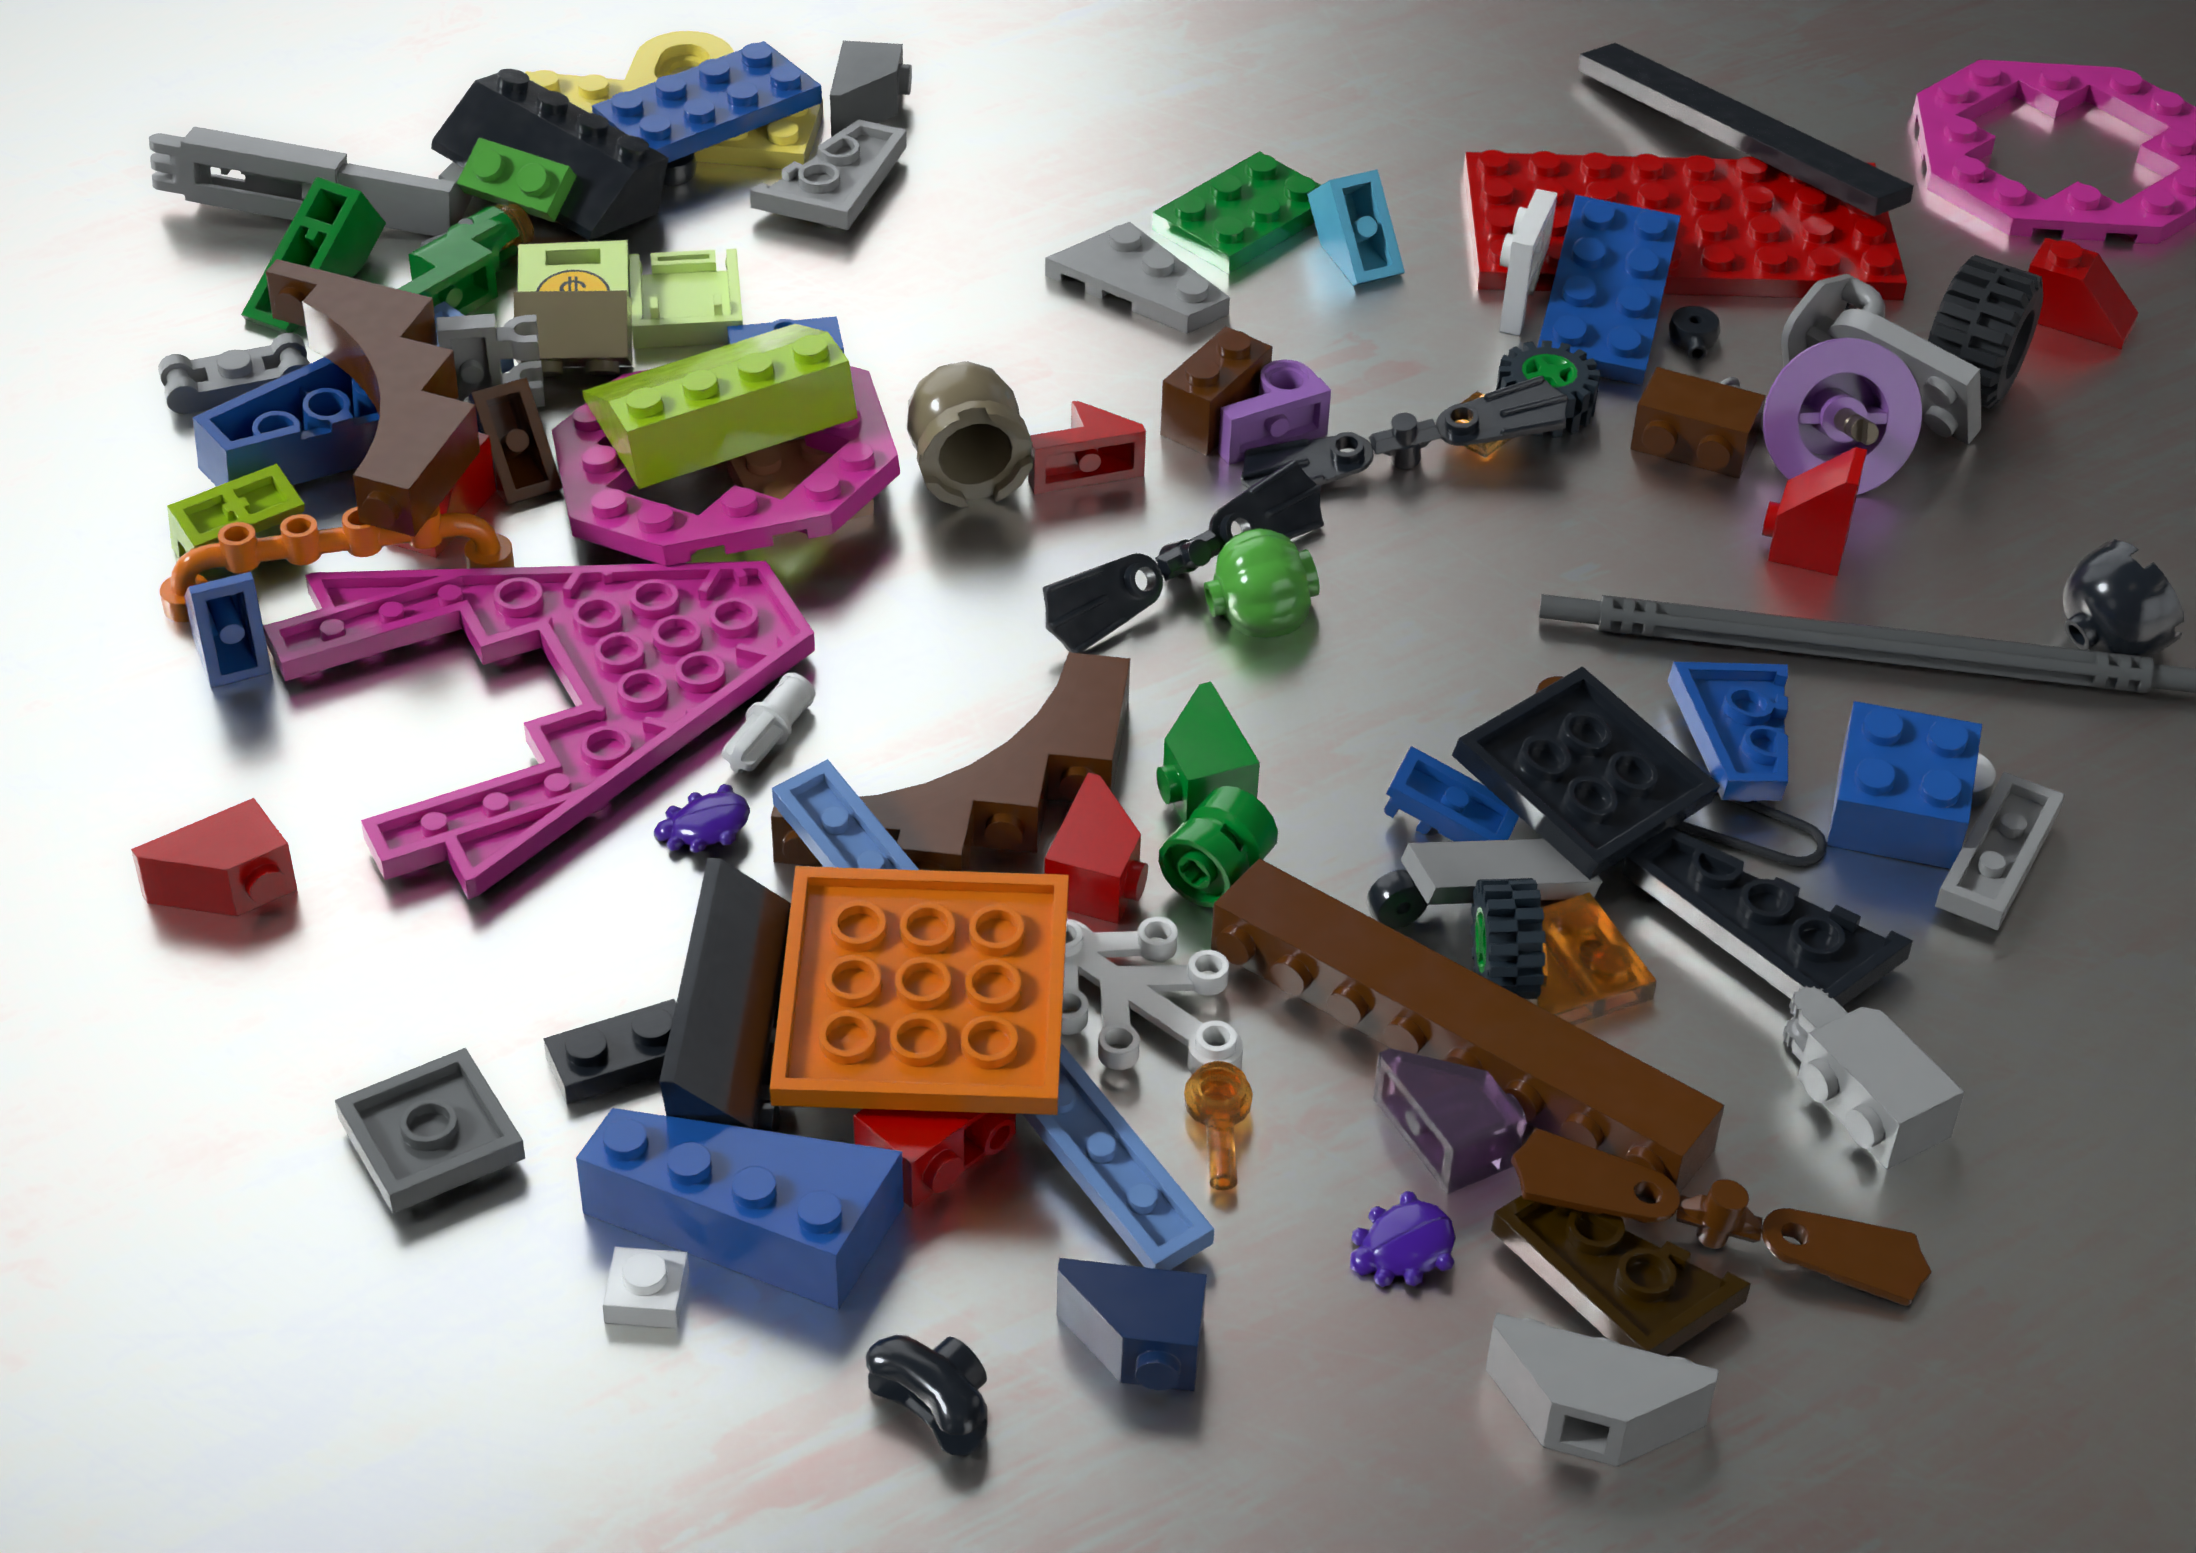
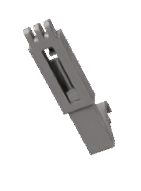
(283, 172)

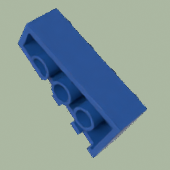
(304, 422)
(745, 1197)

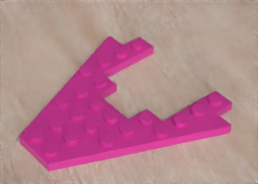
(636, 645)

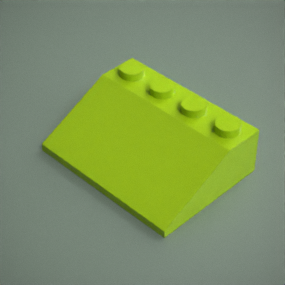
(725, 403)

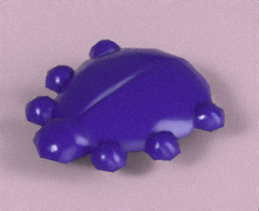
(704, 820)
(1404, 1242)

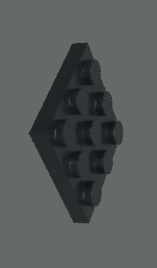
(1585, 771)

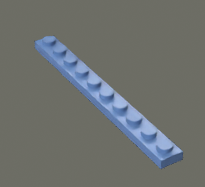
(1088, 1132)

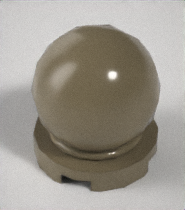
(968, 434)

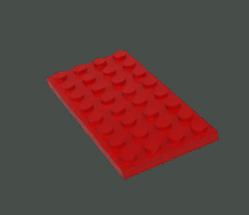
(1738, 228)

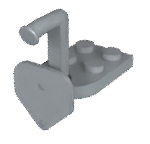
(1945, 382)

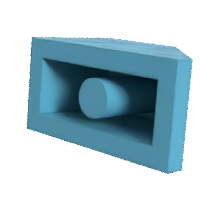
(1357, 227)

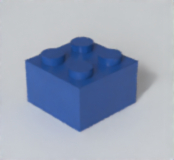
(1905, 785)

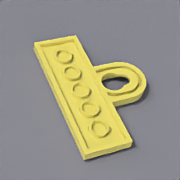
(766, 147)

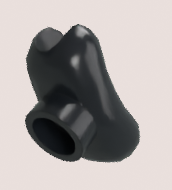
(934, 1385)

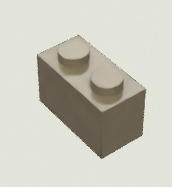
(580, 329)

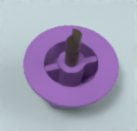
(1843, 399)

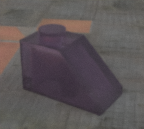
(1449, 1116)

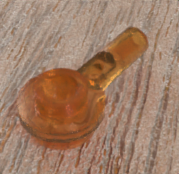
(1219, 1100)

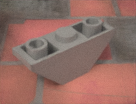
(1595, 1393)

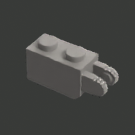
(1871, 1077)

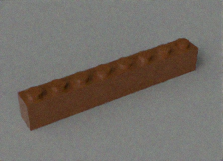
(1448, 1013)

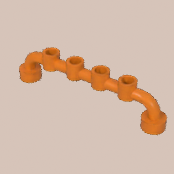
(304, 544)

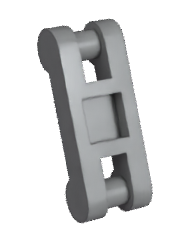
(219, 378)

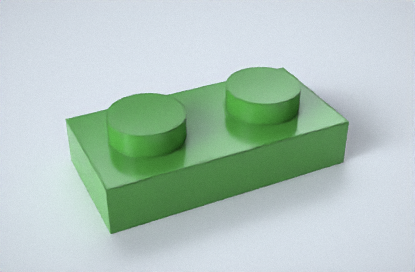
(516, 178)

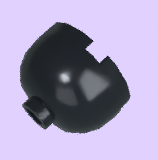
(2119, 604)

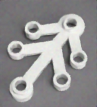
(1137, 989)

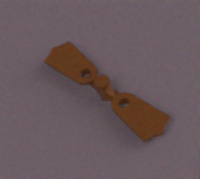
(1595, 1182)

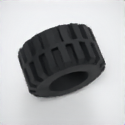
(1989, 321)

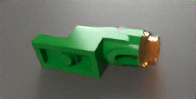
(465, 259)

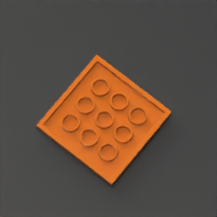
(922, 991)

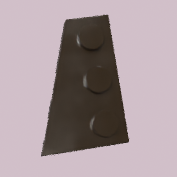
(1616, 1279)

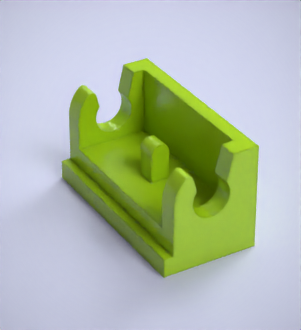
(256, 499)

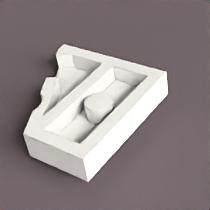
(1524, 255)

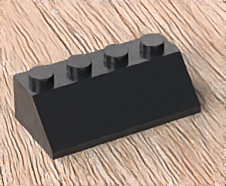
(615, 172)
(728, 1004)

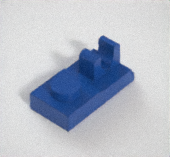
(1447, 801)

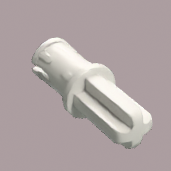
(769, 722)

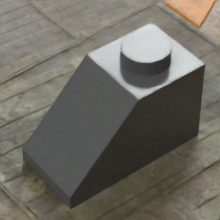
(868, 83)

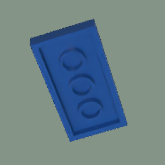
(713, 101)
(1611, 285)

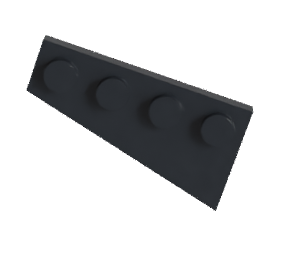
(1764, 919)

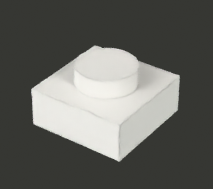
(645, 1287)

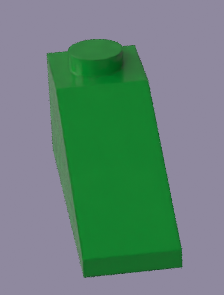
(329, 233)

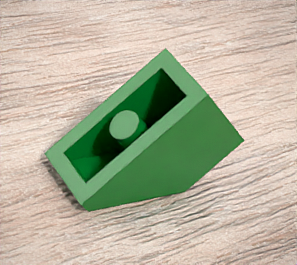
(1205, 754)

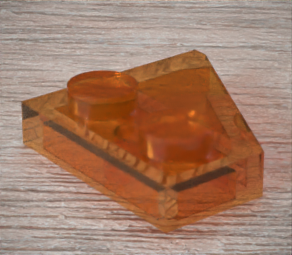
(1589, 963)

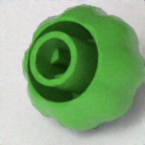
(1262, 584)

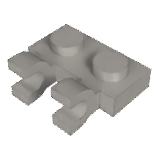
(481, 346)

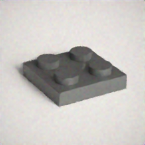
(429, 1130)

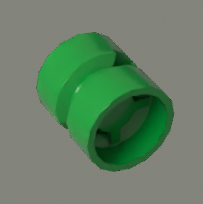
(1217, 845)

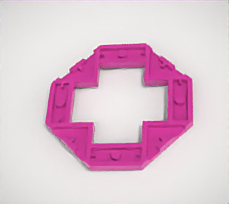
(1956, 145)
(741, 518)

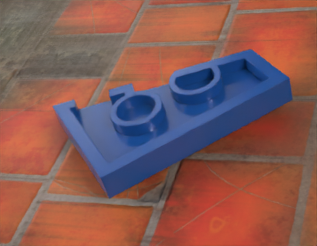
(1737, 724)

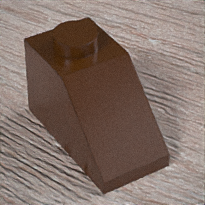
(517, 440)

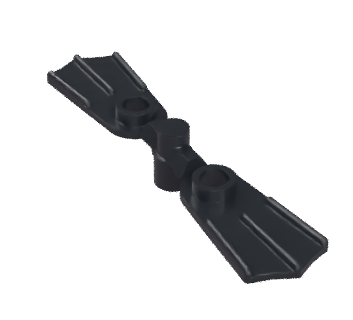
(1498, 415)
(1106, 597)

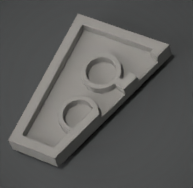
(836, 181)
(1144, 273)

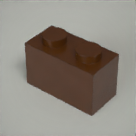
(1213, 377)
(1697, 422)

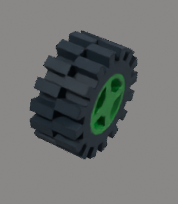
(1563, 370)
(1509, 934)

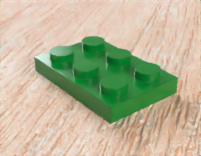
(1239, 212)

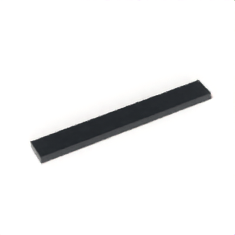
(1747, 129)

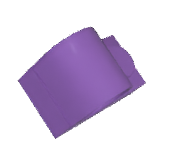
(1289, 408)

